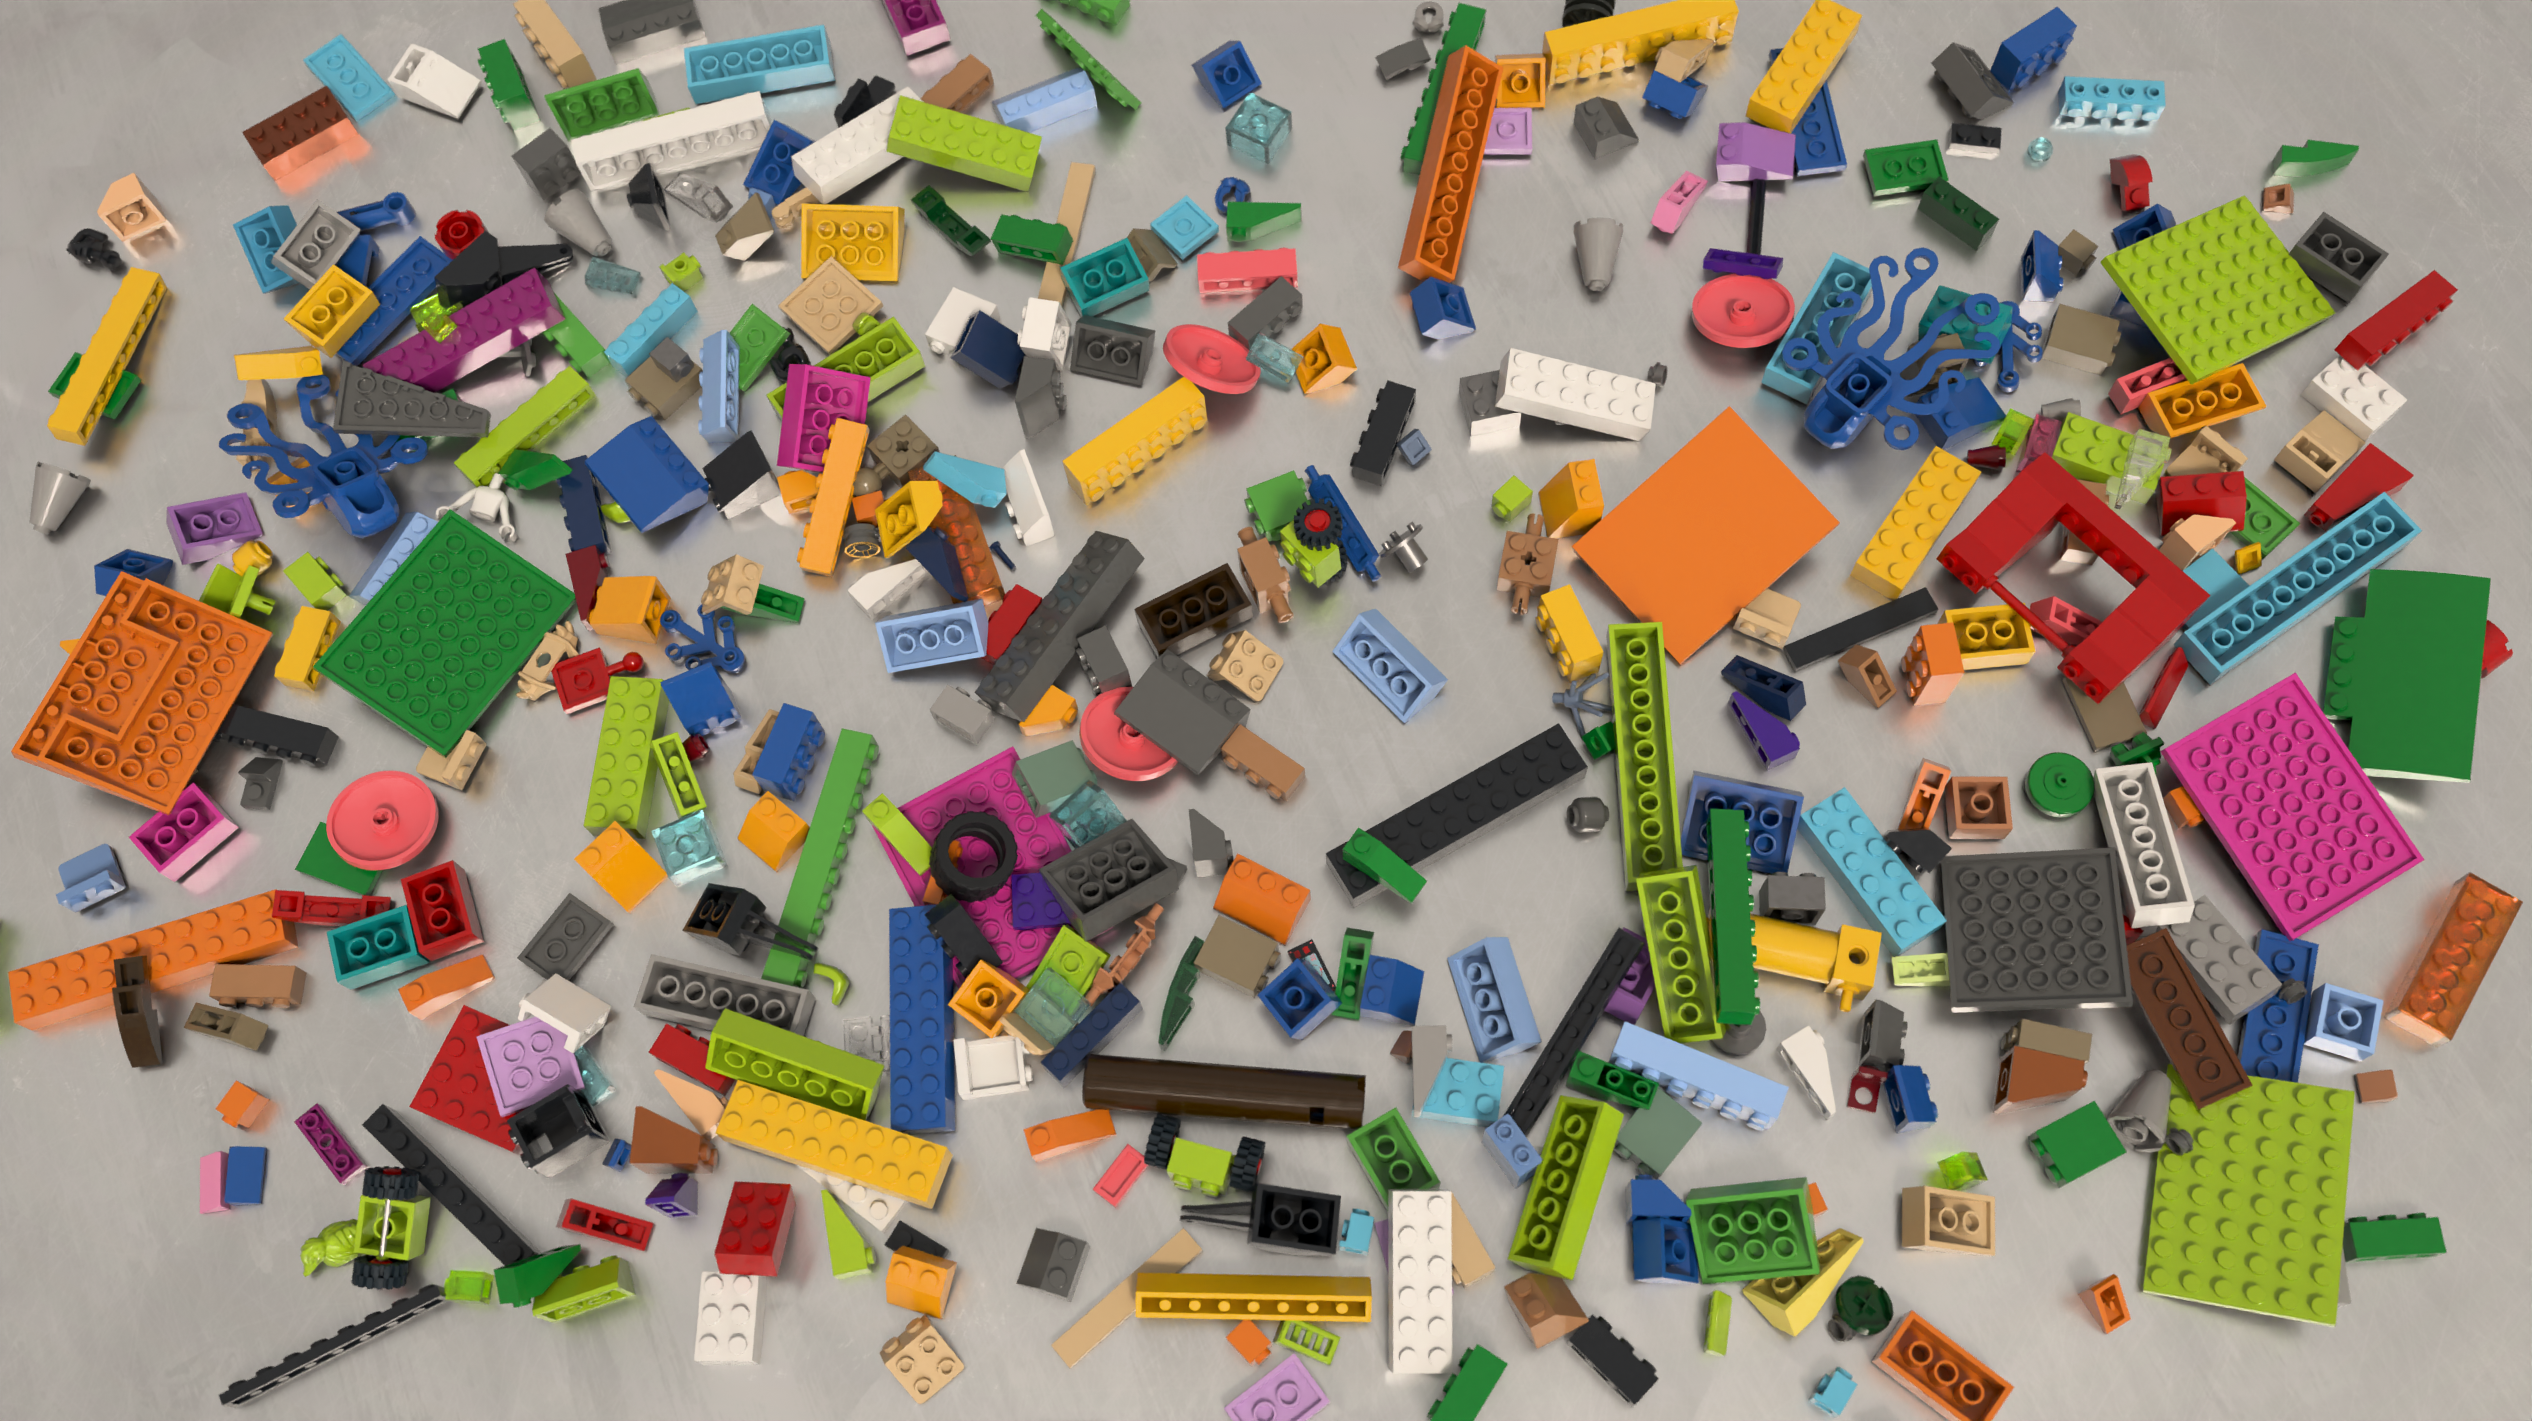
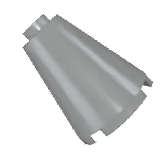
(579, 223)
(1597, 250)
(54, 496)
(2143, 1112)

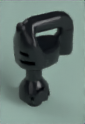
(88, 248)
(791, 354)

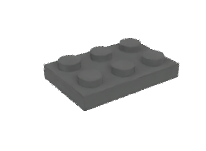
(565, 939)

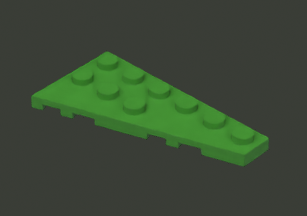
(1087, 61)

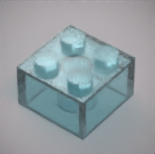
(1258, 128)
(1086, 815)
(689, 848)

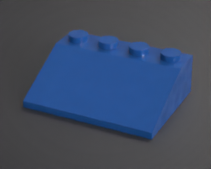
(648, 475)
(1769, 809)

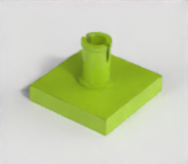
(245, 597)

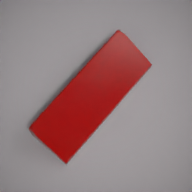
(2164, 688)

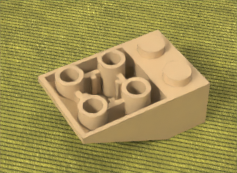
(2319, 451)

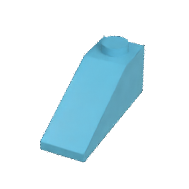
(971, 479)

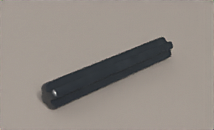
(1756, 216)

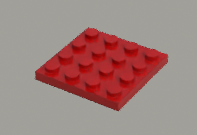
(459, 1085)

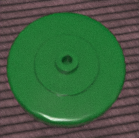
(2059, 784)

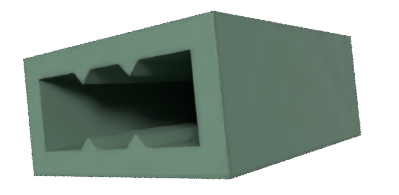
(1052, 777)
(1656, 1135)

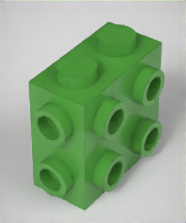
(1276, 503)

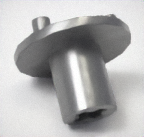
(1406, 547)
(1743, 1038)

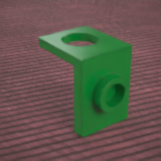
(1600, 740)

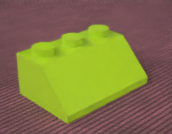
(585, 1289)

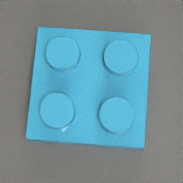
(1184, 227)

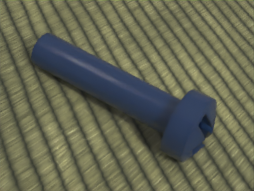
(996, 547)

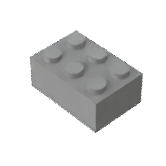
(315, 244)

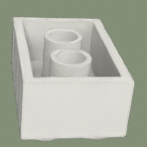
(1045, 331)
(2354, 397)
(730, 1319)

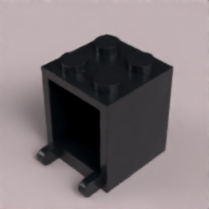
(566, 1122)

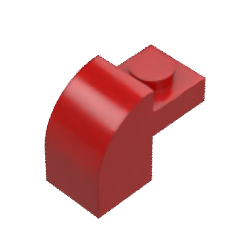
(2133, 176)

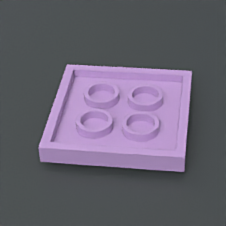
(527, 1064)

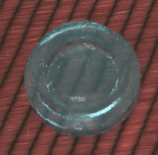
(2040, 149)

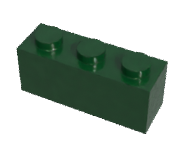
(1958, 213)

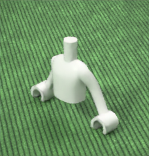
(486, 505)

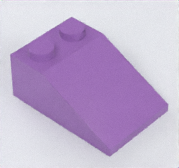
(1754, 153)
(212, 526)
(1635, 988)

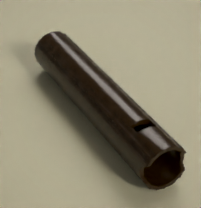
(1224, 1091)

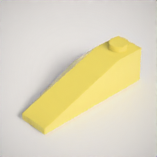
(1796, 1300)

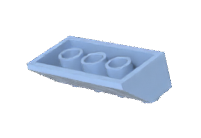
(1046, 101)
(720, 388)
(398, 547)
(933, 635)
(1389, 665)
(1494, 999)

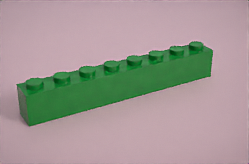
(1465, 29)
(1730, 917)

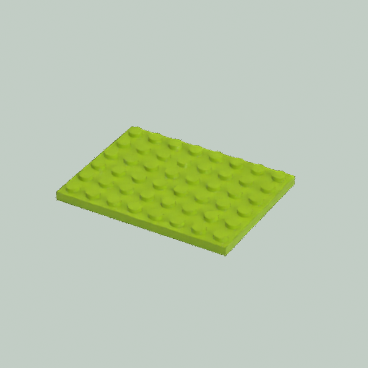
(2217, 288)
(2257, 1201)

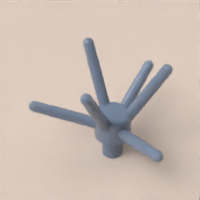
(1574, 699)

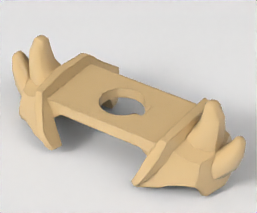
(532, 678)

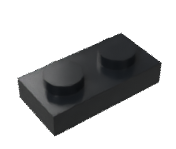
(1975, 138)
(907, 1236)

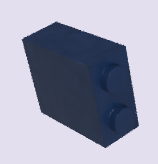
(989, 350)

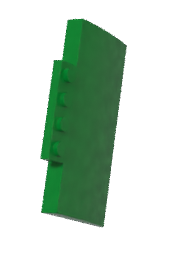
(2411, 674)

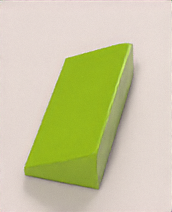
(220, 588)
(1717, 1323)

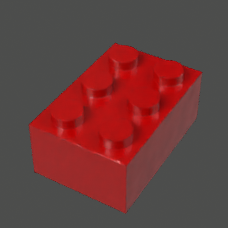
(442, 910)
(755, 1229)

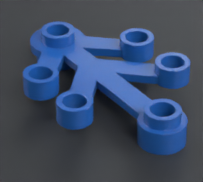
(2011, 340)
(705, 642)

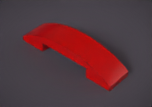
(325, 910)

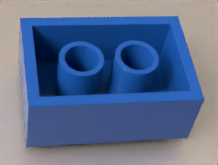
(2033, 49)
(789, 752)

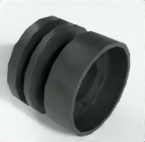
(1586, 10)

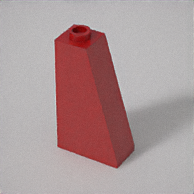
(2356, 486)

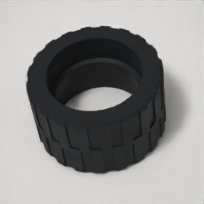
(991, 831)

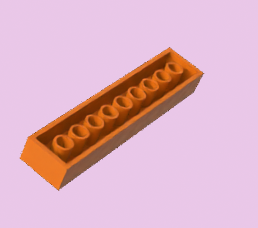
(1451, 166)
(174, 952)

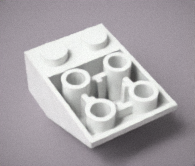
(433, 81)

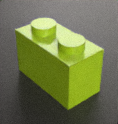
(314, 582)

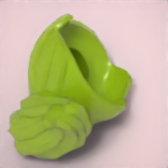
(332, 1246)

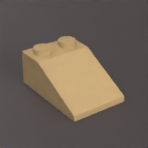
(1948, 1221)

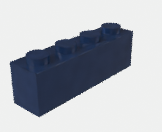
(583, 507)
(1092, 1034)

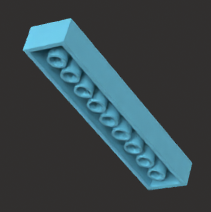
(2297, 587)

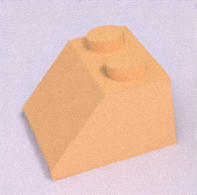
(130, 208)
(2194, 538)

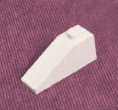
(884, 586)
(1809, 1064)

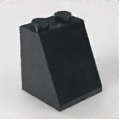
(741, 477)

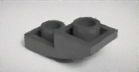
(1403, 57)

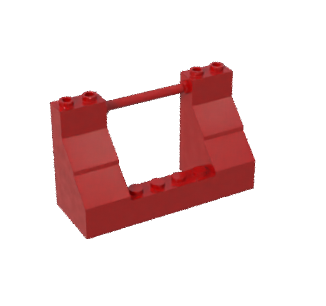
(2024, 517)

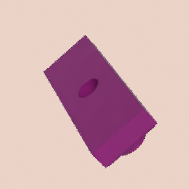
(340, 1154)

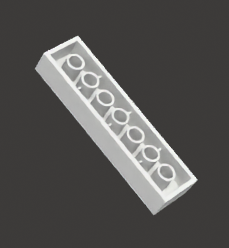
(672, 140)

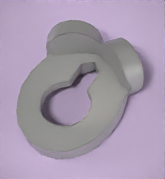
(1420, 20)

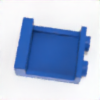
(358, 258)

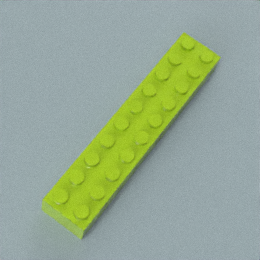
(1643, 749)

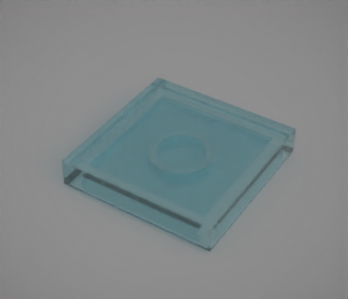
(1052, 1007)

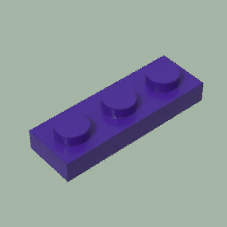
(1743, 263)

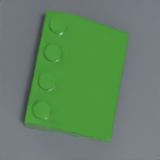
(603, 104)
(1754, 1230)

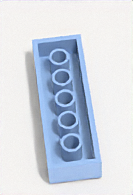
(1699, 1077)

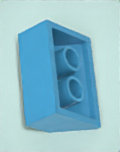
(261, 238)

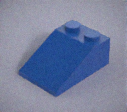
(773, 165)
(1963, 415)
(701, 699)

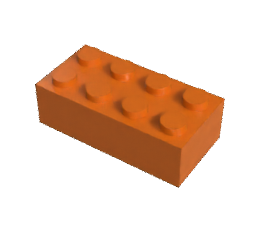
(1941, 1371)

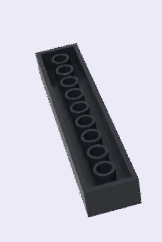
(1468, 808)

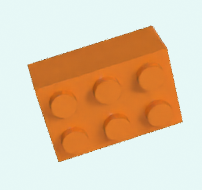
(1932, 664)

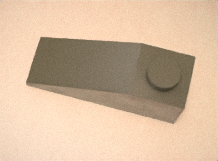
(226, 1026)

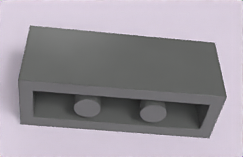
(1266, 313)

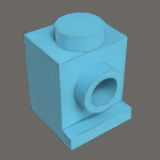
(1357, 1232)
(1834, 1392)

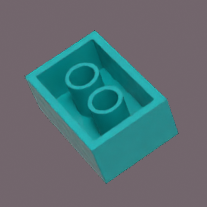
(1105, 278)
(1947, 299)
(374, 948)

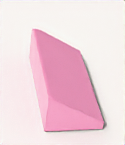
(213, 1182)

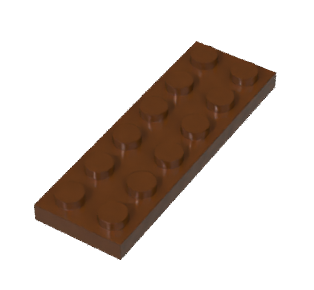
(2183, 1021)

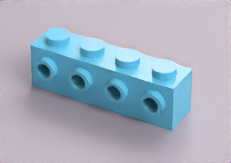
(2111, 98)
(656, 322)

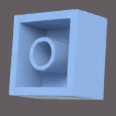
(2343, 1022)

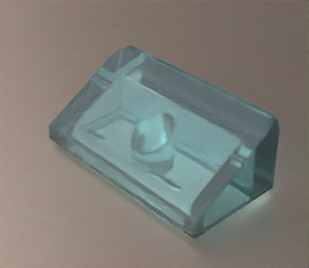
(1274, 358)
(596, 1081)

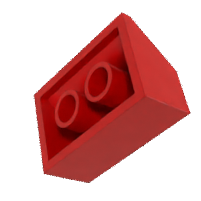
(2201, 494)

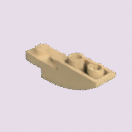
(260, 394)

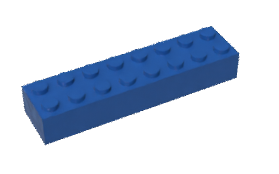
(920, 1026)

